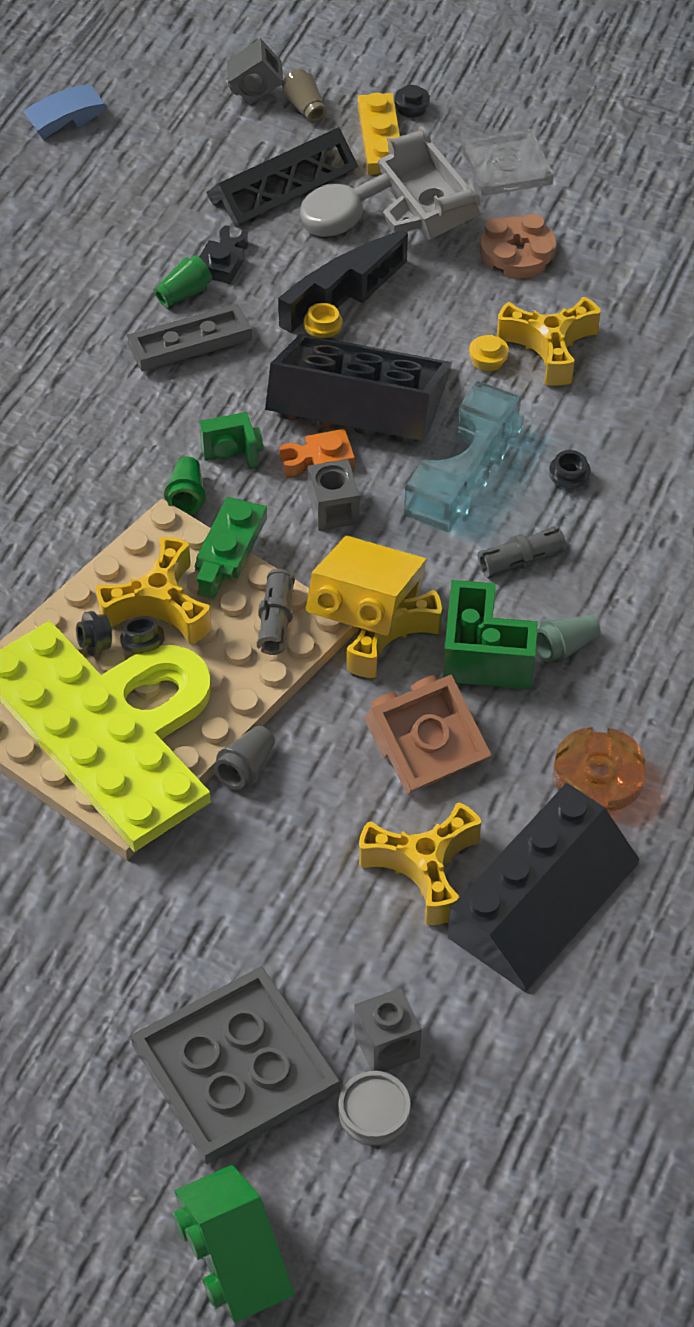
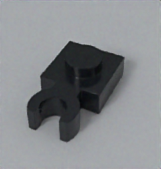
(226, 256)

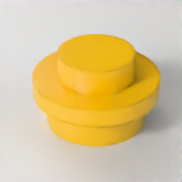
(323, 321)
(488, 352)

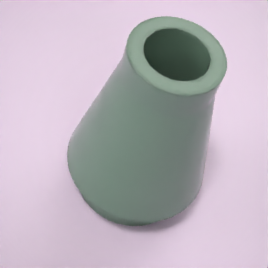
(565, 636)

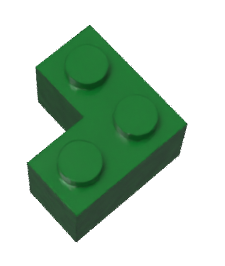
(485, 647)
(232, 1232)

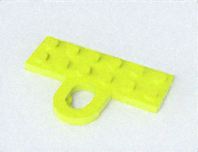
(102, 740)

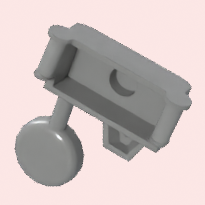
(419, 177)

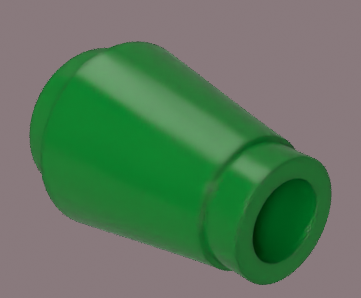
(183, 281)
(186, 486)

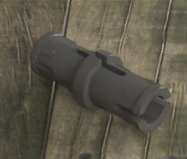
(521, 551)
(275, 612)

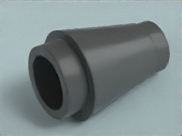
(242, 759)

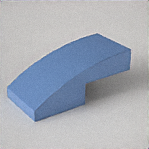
(55, 111)

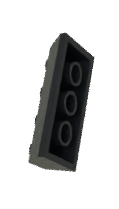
(542, 888)

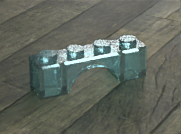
(445, 488)

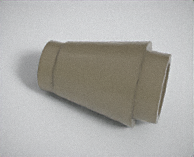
(304, 95)

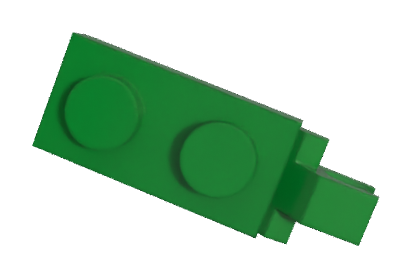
(228, 544)

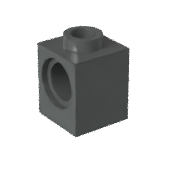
(254, 72)
(333, 494)
(387, 1031)

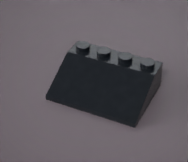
(357, 387)

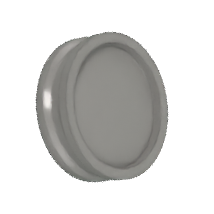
(374, 1108)

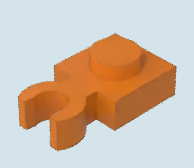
(318, 449)

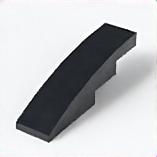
(349, 275)

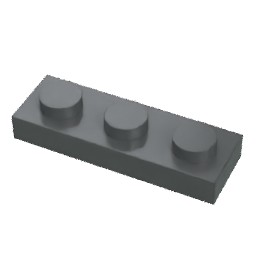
(189, 337)

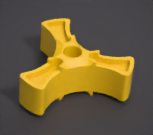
(550, 334)
(159, 594)
(411, 616)
(423, 856)

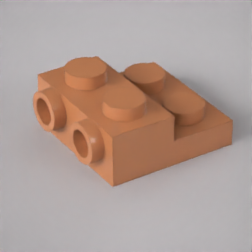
(426, 732)

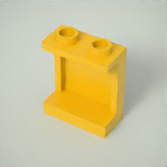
(364, 584)

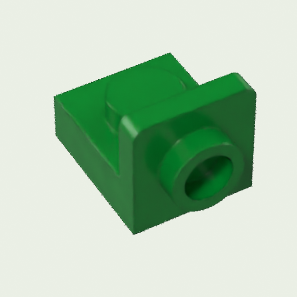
(229, 437)

